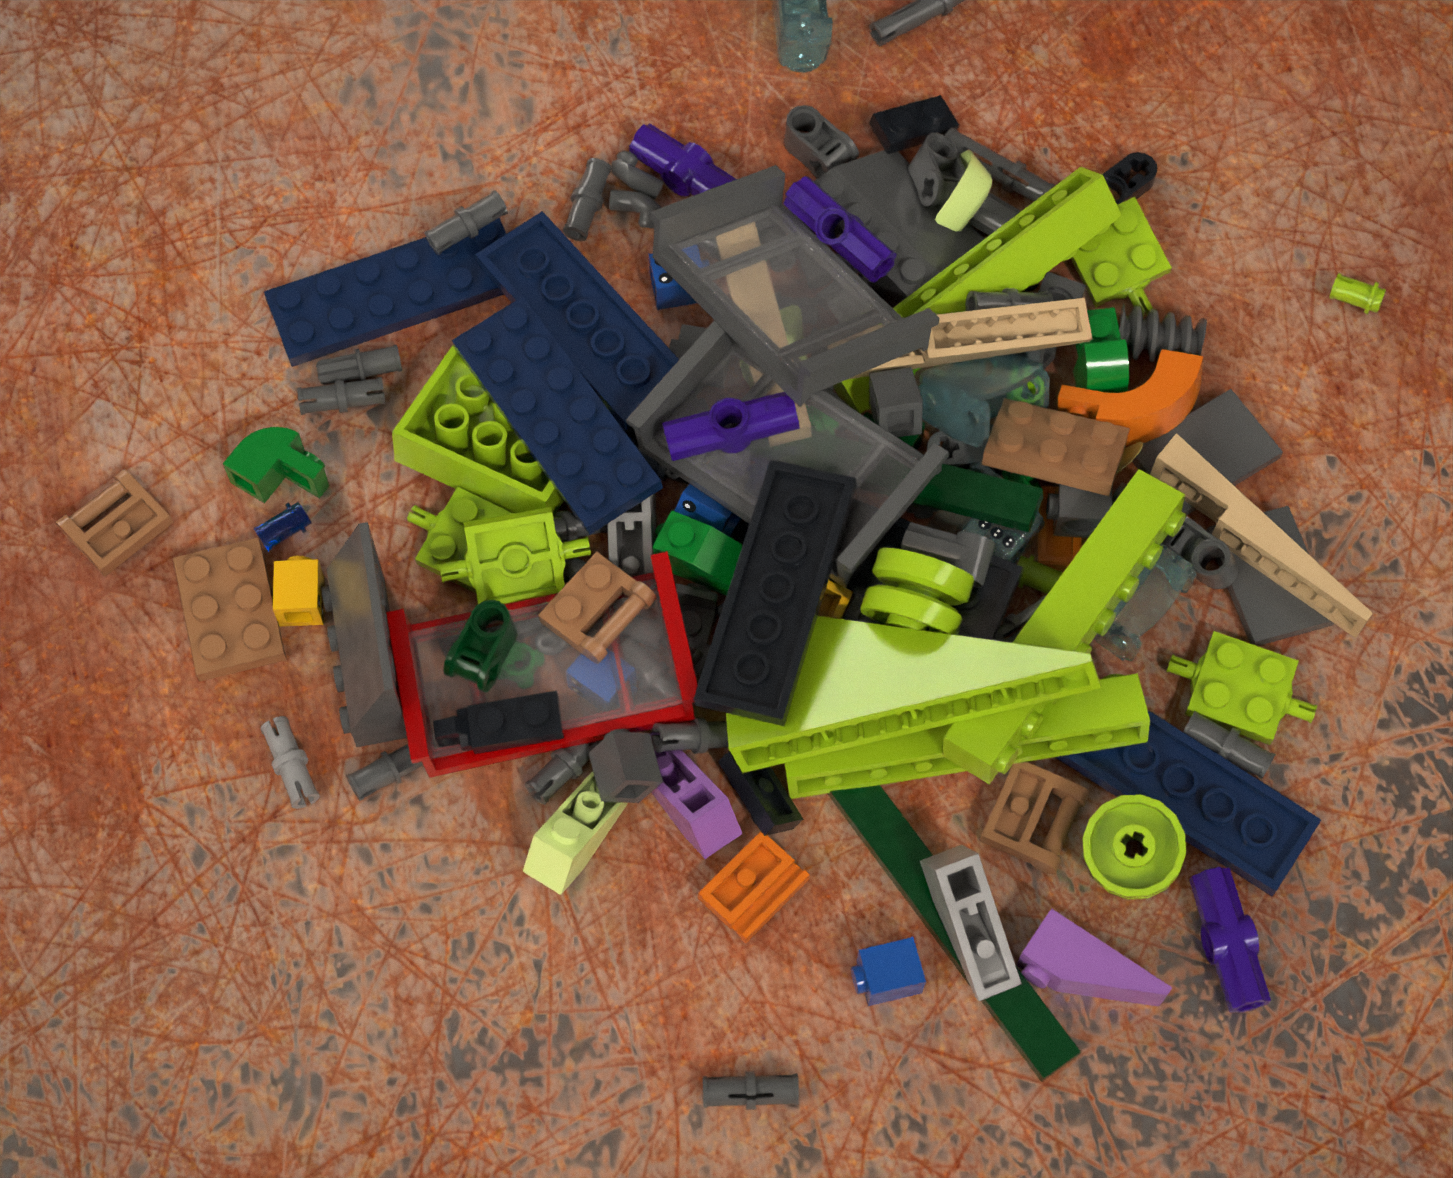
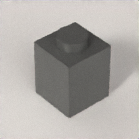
(625, 766)

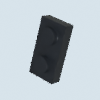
(912, 123)
(763, 797)

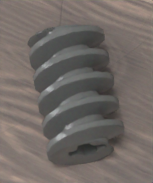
(1157, 335)

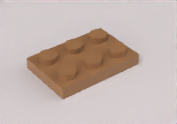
(1055, 446)
(229, 609)

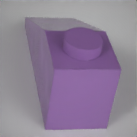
(695, 803)
(1081, 964)

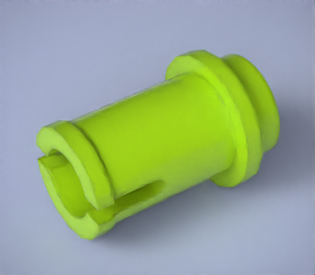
(1357, 293)
(1037, 574)

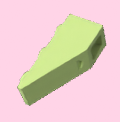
(571, 836)

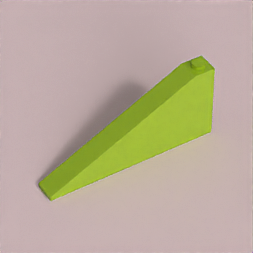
(893, 681)

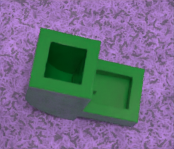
(1103, 360)
(271, 456)

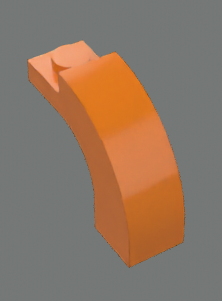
(1150, 408)

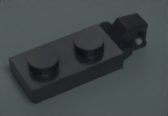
(503, 724)

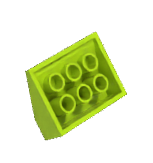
(467, 443)

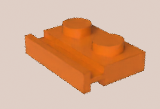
(753, 886)

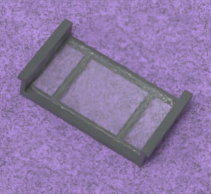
(780, 287)
(828, 440)

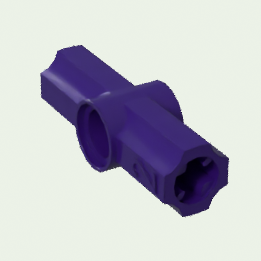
(682, 167)
(855, 244)
(706, 430)
(1229, 940)

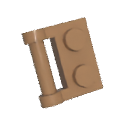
(122, 530)
(587, 600)
(1020, 809)

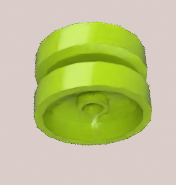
(916, 592)
(1140, 820)

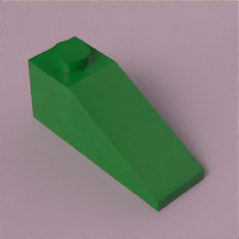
(698, 552)

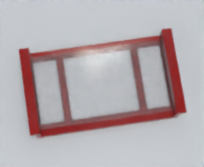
(637, 684)

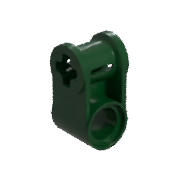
(481, 654)

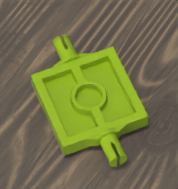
(1122, 259)
(446, 531)
(514, 556)
(1242, 687)

